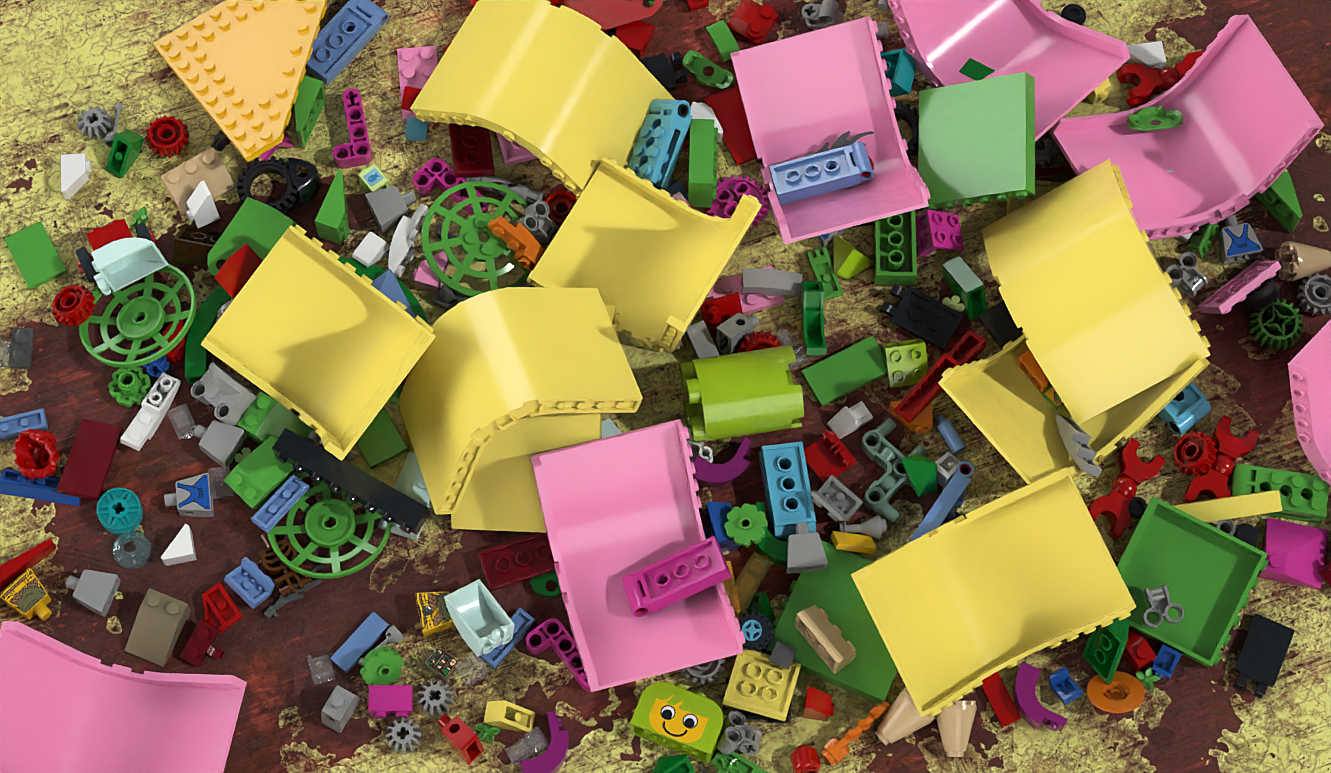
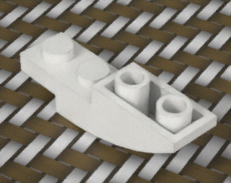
(402, 247)
(152, 412)

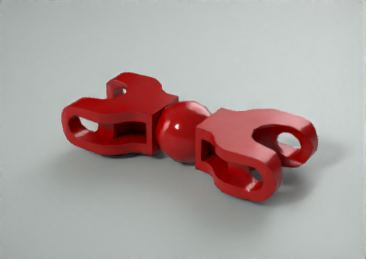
(1150, 80)
(1228, 450)
(1124, 488)

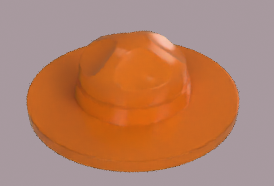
(1120, 696)

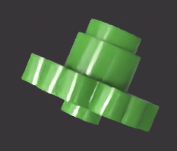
(129, 386)
(744, 516)
(381, 666)

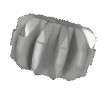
(94, 122)
(426, 699)
(410, 739)

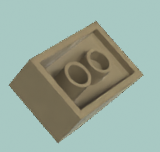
(157, 627)

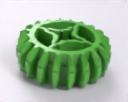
(1279, 317)

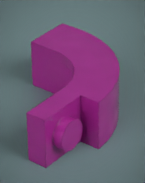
(717, 475)
(1027, 702)
(556, 753)

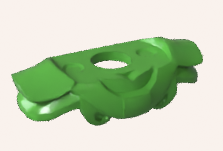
(696, 63)
(1142, 119)

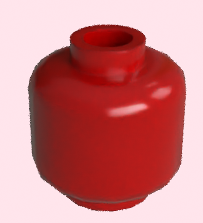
(805, 760)

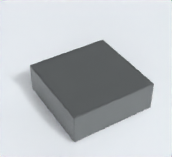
(782, 655)

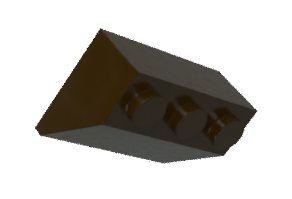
(193, 246)

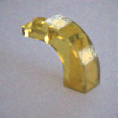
(749, 582)

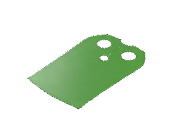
(253, 225)

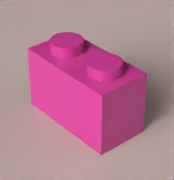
(390, 701)

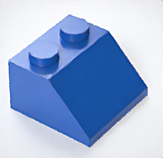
(716, 518)

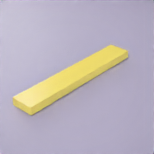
(1233, 506)

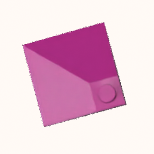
(1294, 553)

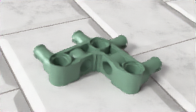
(889, 459)

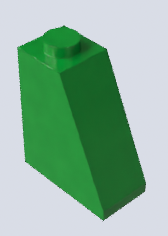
(965, 285)

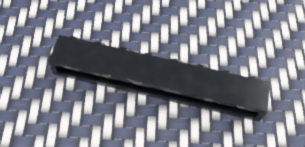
(351, 481)

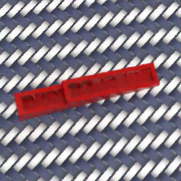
(928, 388)
(16, 567)

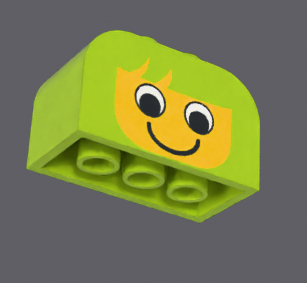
(678, 720)

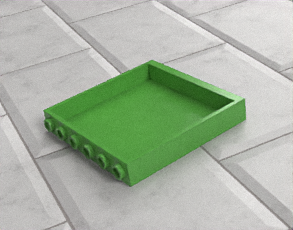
(978, 141)
(1203, 572)
(837, 594)

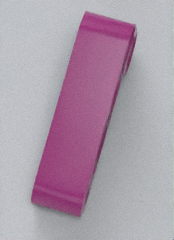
(355, 127)
(440, 179)
(555, 641)

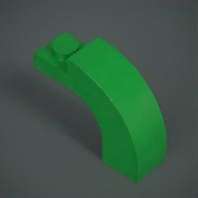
(770, 546)

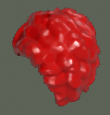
(36, 453)

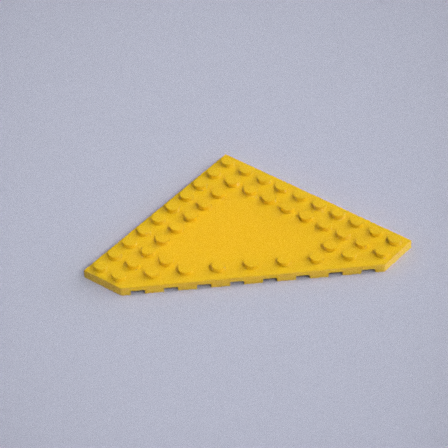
(246, 65)

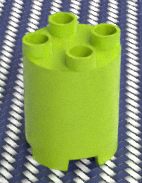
(741, 394)

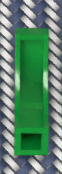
(812, 320)

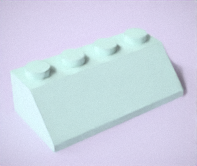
(411, 484)

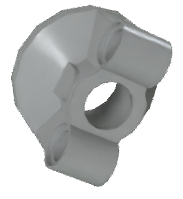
(224, 392)

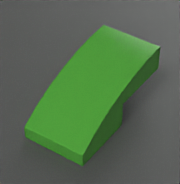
(722, 39)

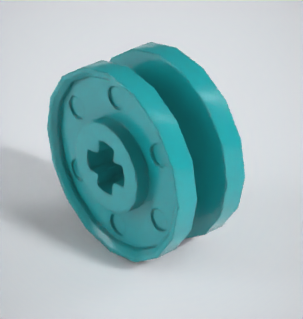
(112, 502)

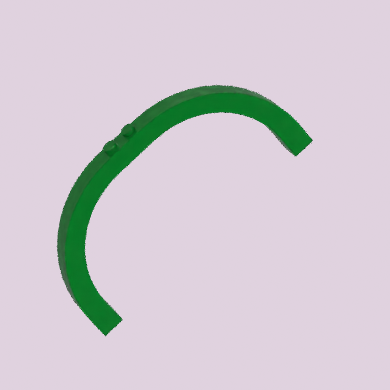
(198, 357)

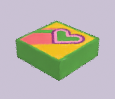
(1053, 398)

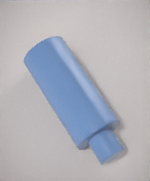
(950, 435)

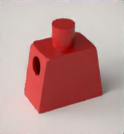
(636, 36)
(461, 738)

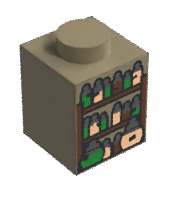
(440, 663)

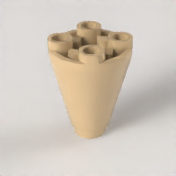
(1301, 260)
(901, 719)
(955, 727)

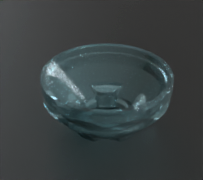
(136, 558)

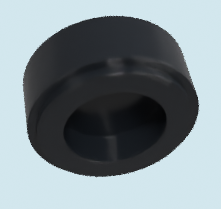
(1137, 507)

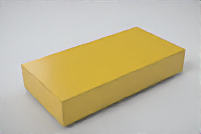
(853, 542)

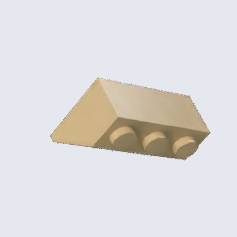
(185, 178)
(825, 638)

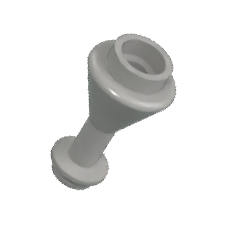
(873, 527)

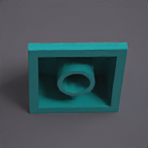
(899, 70)

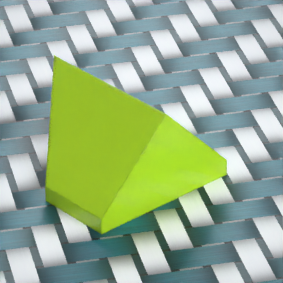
(849, 259)

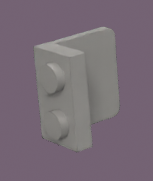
(837, 499)

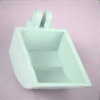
(125, 262)
(479, 618)

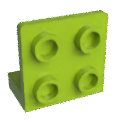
(905, 362)

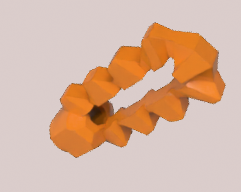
(838, 749)

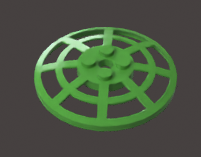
(469, 239)
(145, 329)
(327, 537)

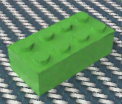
(702, 163)
(895, 250)

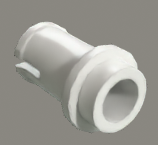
(706, 454)

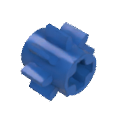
(157, 367)

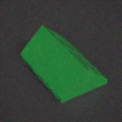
(1106, 648)

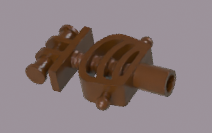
(270, 560)

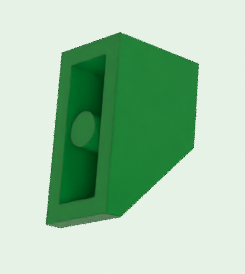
(124, 152)

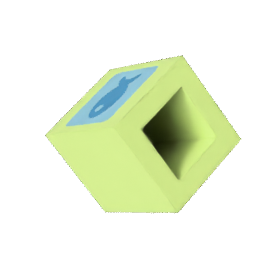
(373, 179)

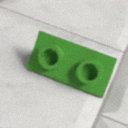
(1203, 243)

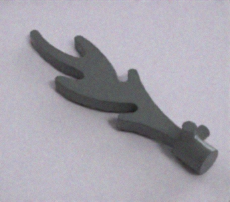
(841, 141)
(292, 597)

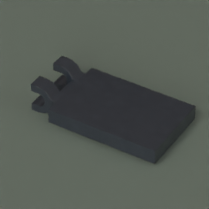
(663, 69)
(922, 316)
(1000, 324)
(1262, 654)

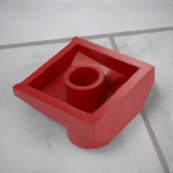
(753, 21)

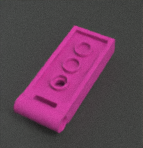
(676, 577)

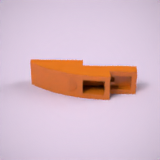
(519, 239)

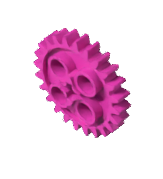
(724, 208)

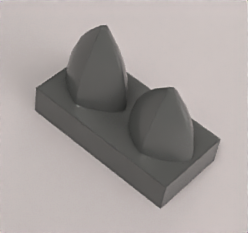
(447, 298)
(21, 348)

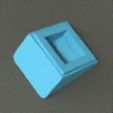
(416, 129)

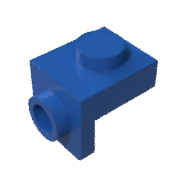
(1165, 661)
(1064, 685)

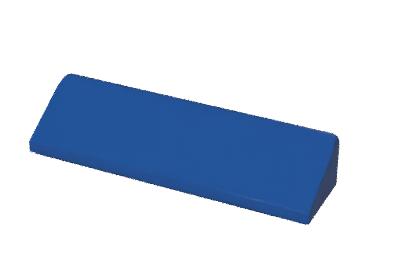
(45, 489)

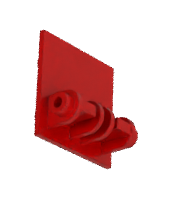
(719, 310)
(828, 456)

